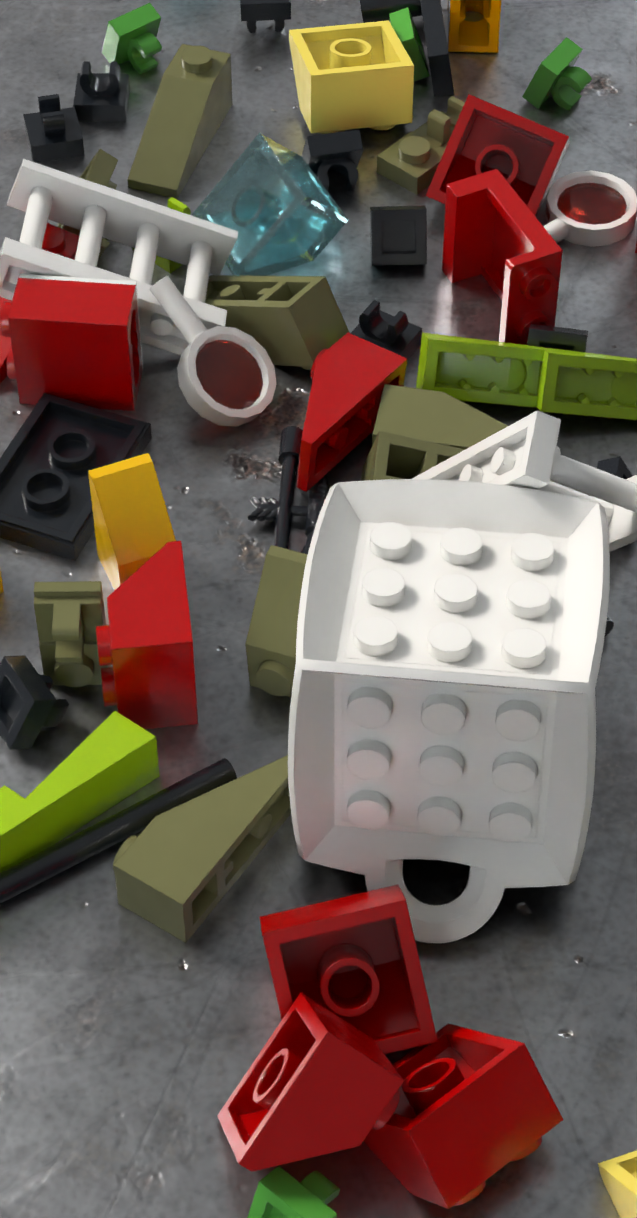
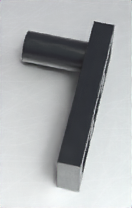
(434, 34)

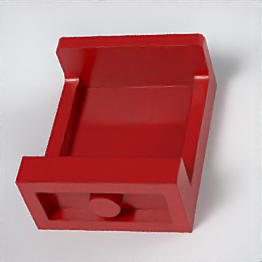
(499, 237)

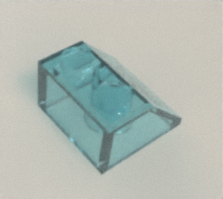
(276, 208)

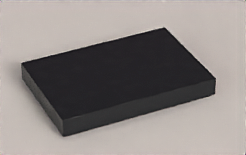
(47, 468)

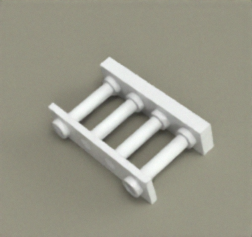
(123, 219)
(530, 458)

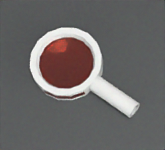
(590, 209)
(222, 368)

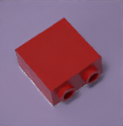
(74, 340)

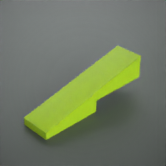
(529, 376)
(91, 780)

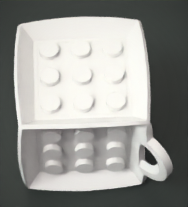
(448, 687)

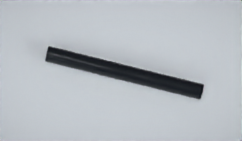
(110, 830)

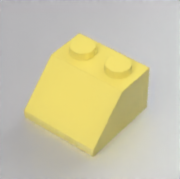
(352, 77)

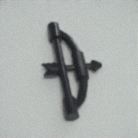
(283, 509)

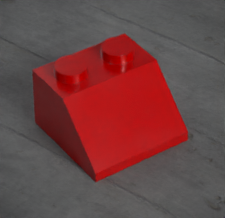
(501, 140)
(150, 645)
(356, 962)
(309, 1091)
(463, 1114)

